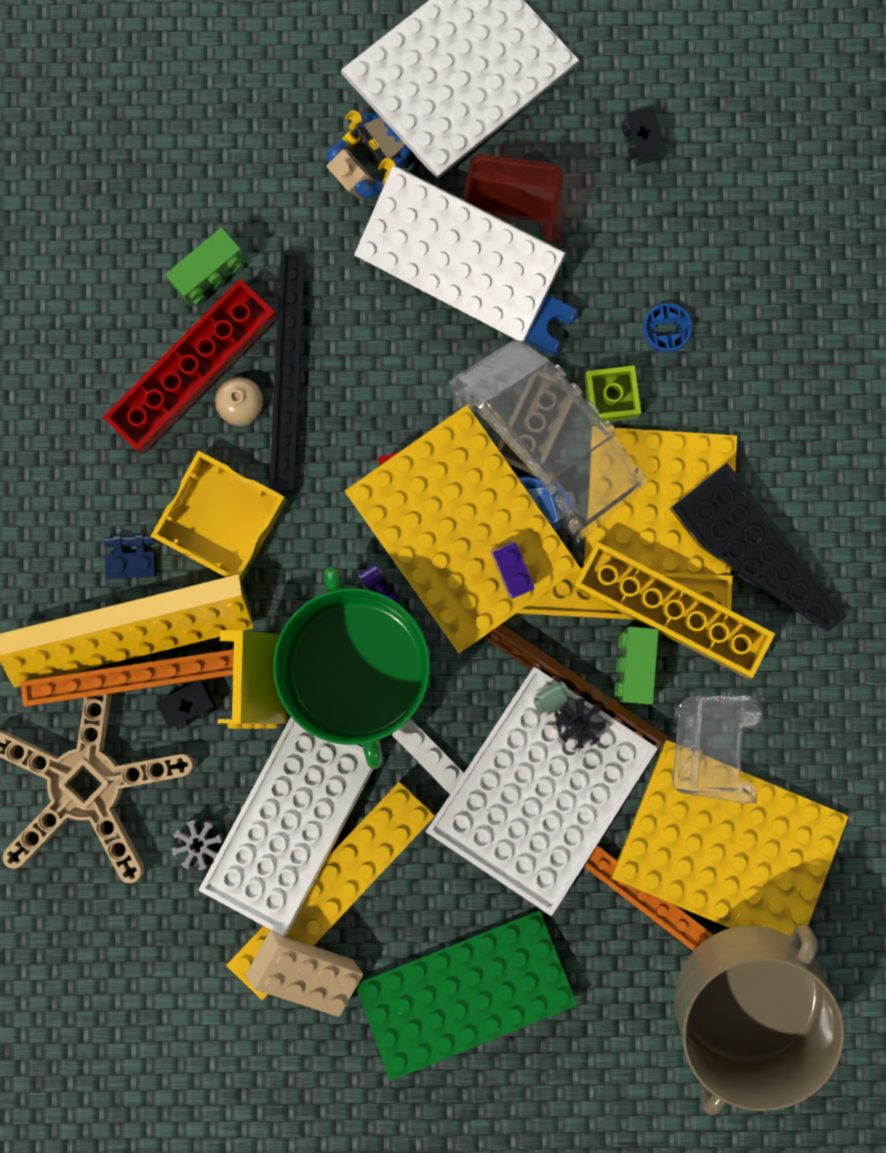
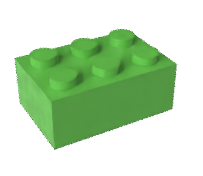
(206, 268)
(636, 665)

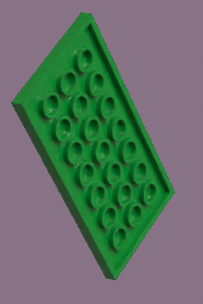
(465, 995)

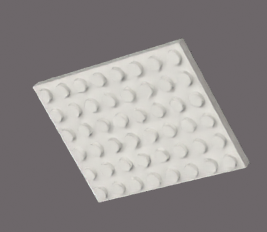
(458, 74)
(538, 806)

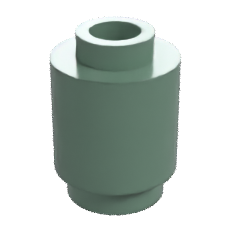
(552, 698)

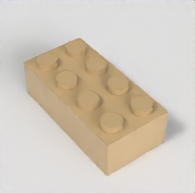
(304, 974)

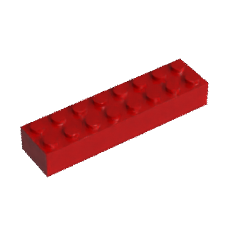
(190, 366)

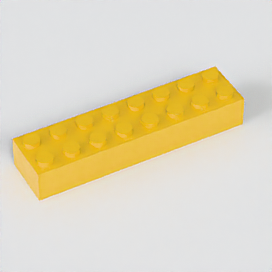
(673, 610)

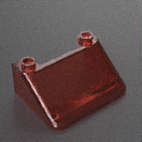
(518, 191)

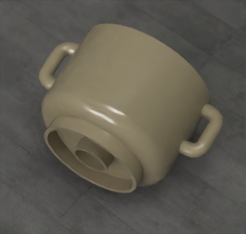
(757, 1018)

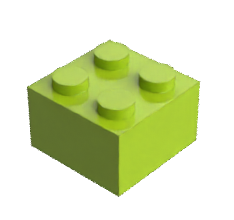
(614, 393)

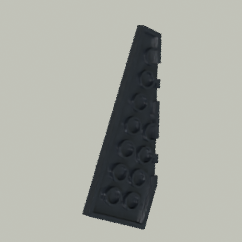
(740, 534)

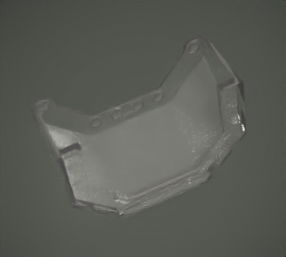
(552, 433)

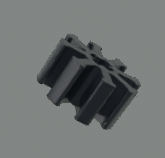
(584, 719)

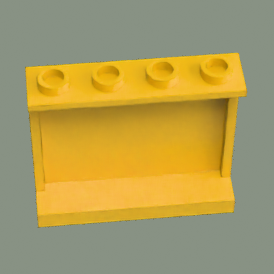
(254, 689)

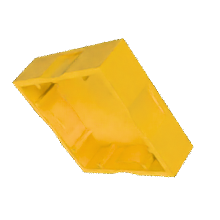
(219, 517)

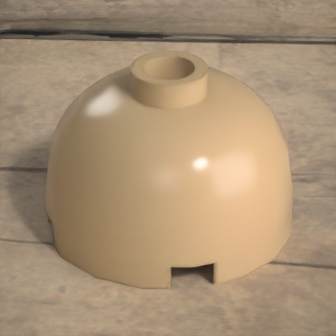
(239, 401)

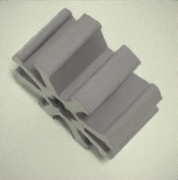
(190, 839)

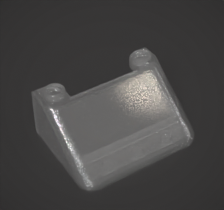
(711, 746)

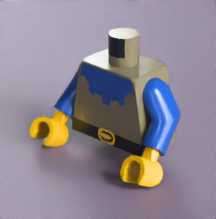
(380, 140)

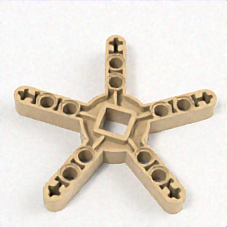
(68, 803)

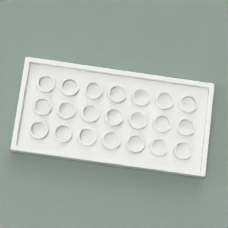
(459, 253)
(287, 828)

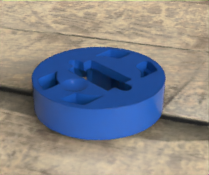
(665, 316)

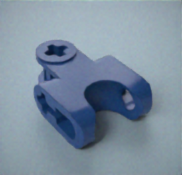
(550, 310)

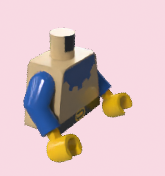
(351, 171)

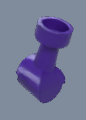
(373, 579)

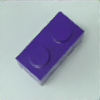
(512, 570)

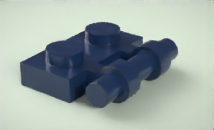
(129, 565)

